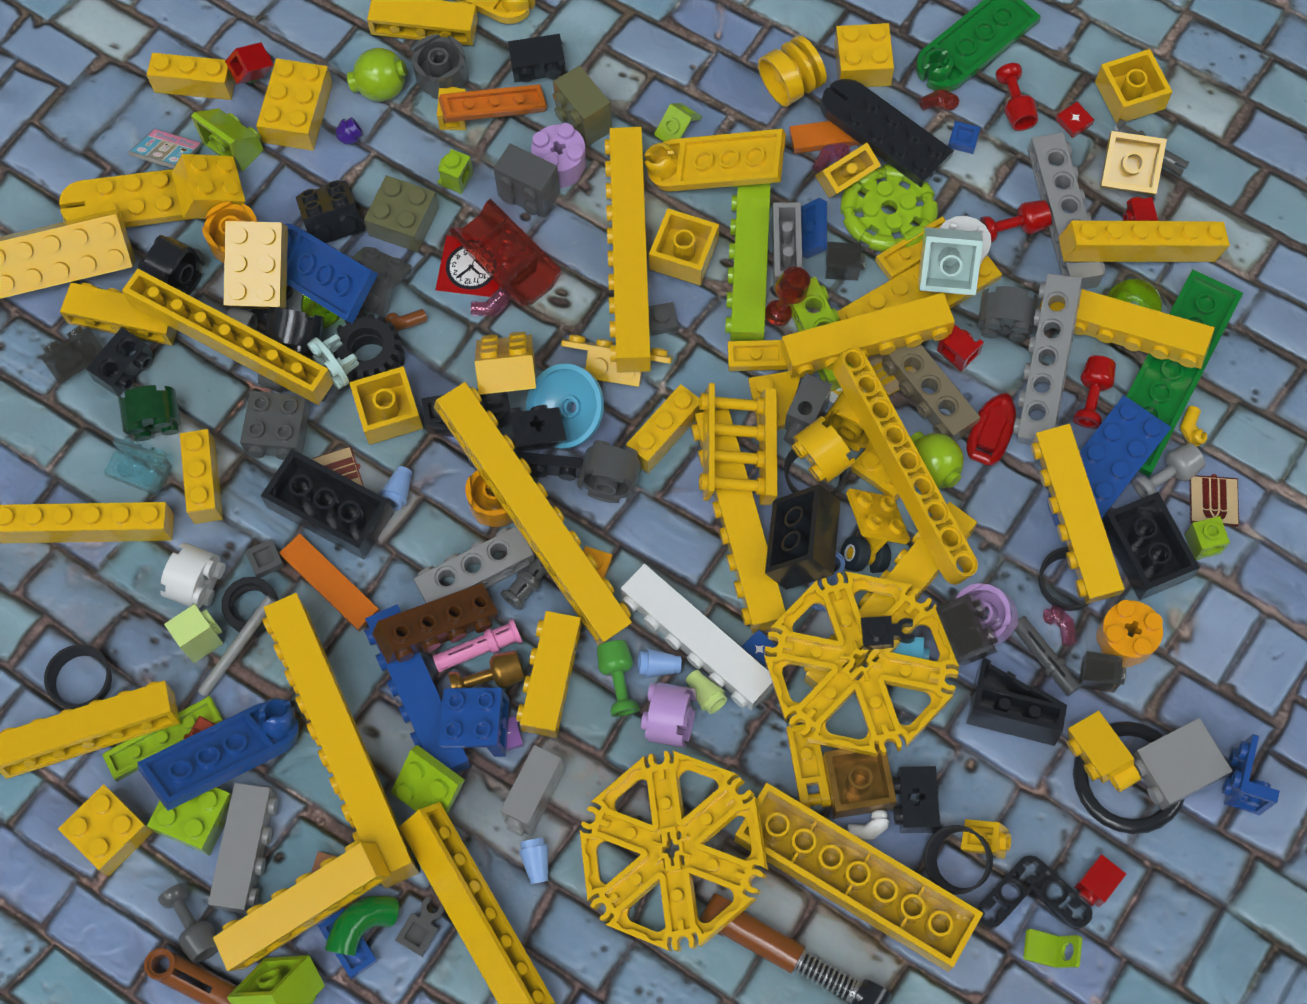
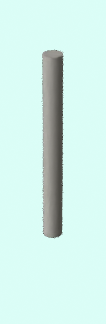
(235, 648)

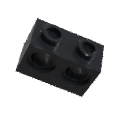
(114, 358)

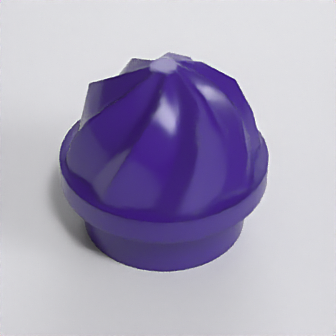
(348, 131)

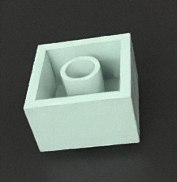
(950, 261)

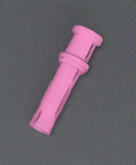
(491, 641)

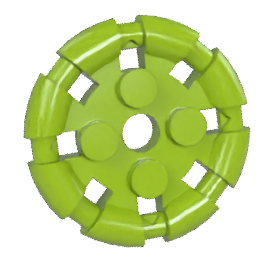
(887, 193)

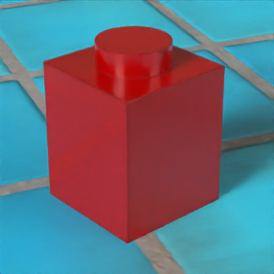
(249, 63)
(1099, 881)

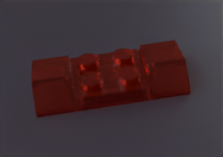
(508, 254)

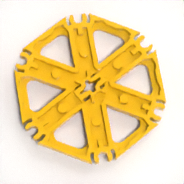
(840, 683)
(658, 867)

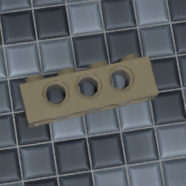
(945, 393)

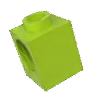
(1207, 538)

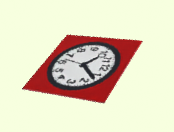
(461, 273)

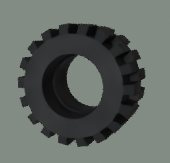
(370, 331)

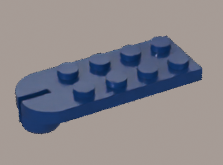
(326, 274)
(1119, 451)
(221, 752)

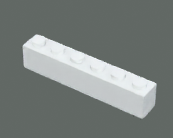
(697, 637)

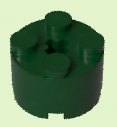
(149, 412)

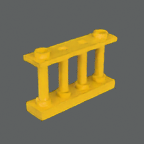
(764, 432)

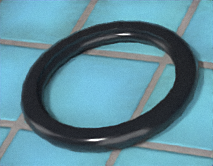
(1108, 819)

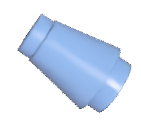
(397, 487)
(657, 663)
(535, 859)

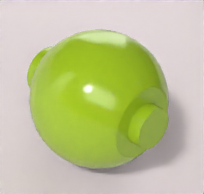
(378, 75)
(941, 456)

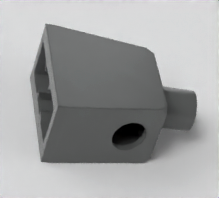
(807, 406)

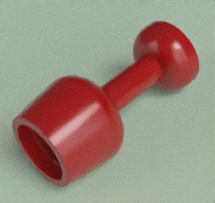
(1020, 109)
(1030, 216)
(1096, 376)

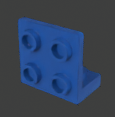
(475, 719)
(1239, 791)

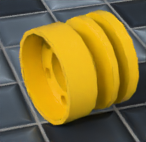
(792, 70)

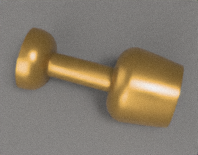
(504, 670)

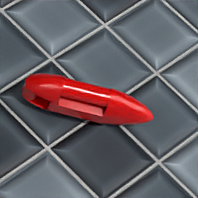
(992, 430)

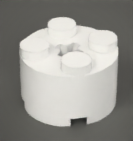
(192, 576)

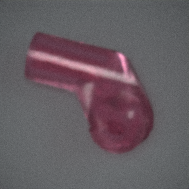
(829, 154)
(492, 306)
(1064, 622)

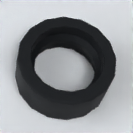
(238, 588)

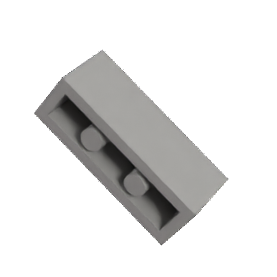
(786, 237)

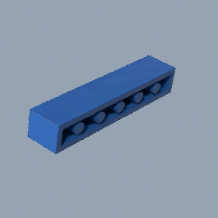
(419, 699)

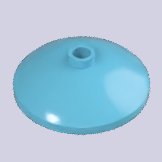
(561, 388)

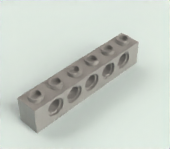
(1056, 150)
(1056, 289)

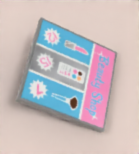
(164, 148)

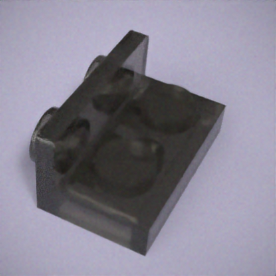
(72, 355)

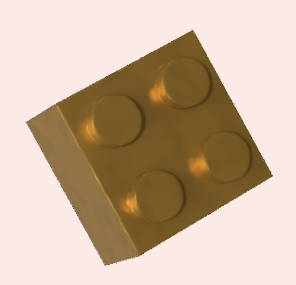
(858, 782)

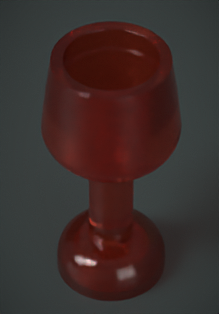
(790, 289)

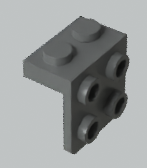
(390, 273)

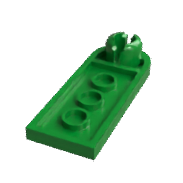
(974, 42)

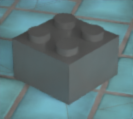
(526, 180)

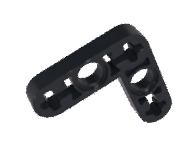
(1037, 887)

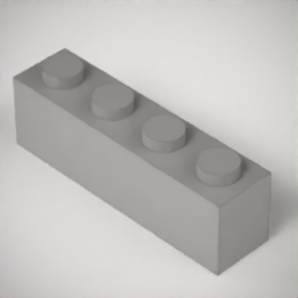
(243, 848)

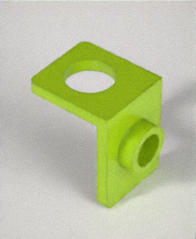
(676, 121)
(1050, 949)

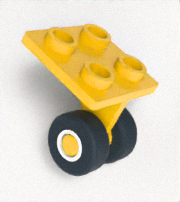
(878, 523)

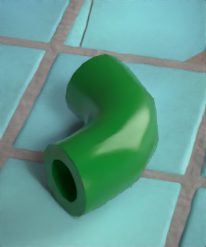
(357, 919)

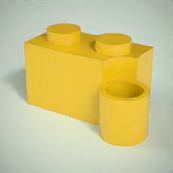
(1102, 752)

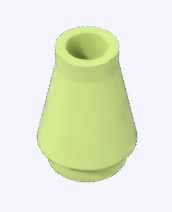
(708, 694)

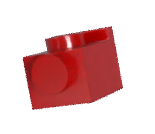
(1140, 210)
(960, 348)

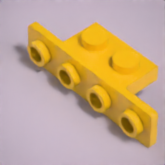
(600, 363)

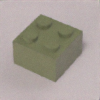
(582, 105)
(401, 213)

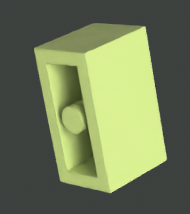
(195, 632)

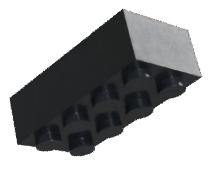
(327, 504)

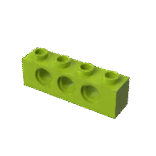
(803, 319)

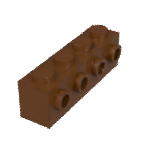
(435, 623)

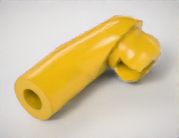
(1189, 428)

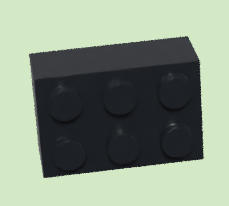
(803, 537)
(1149, 546)

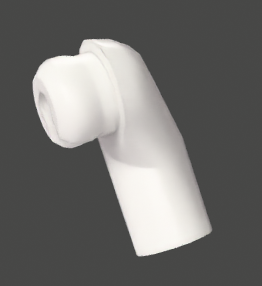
(873, 828)

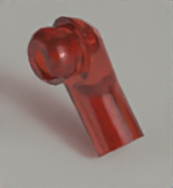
(939, 98)

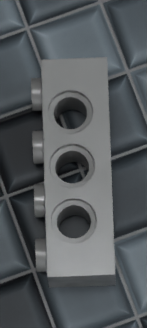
(492, 571)

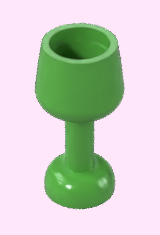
(614, 661)

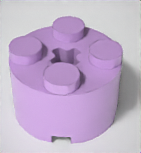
(564, 148)
(1003, 611)
(669, 714)

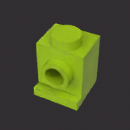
(451, 169)

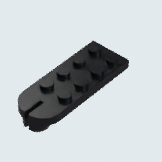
(885, 129)

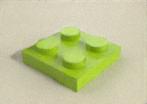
(426, 781)

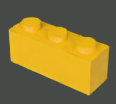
(190, 76)
(665, 427)
(201, 476)

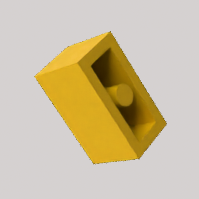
(847, 170)

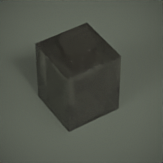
(844, 261)
(1101, 672)

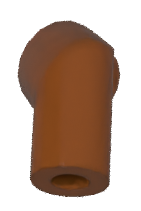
(408, 320)

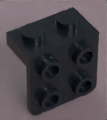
(329, 211)

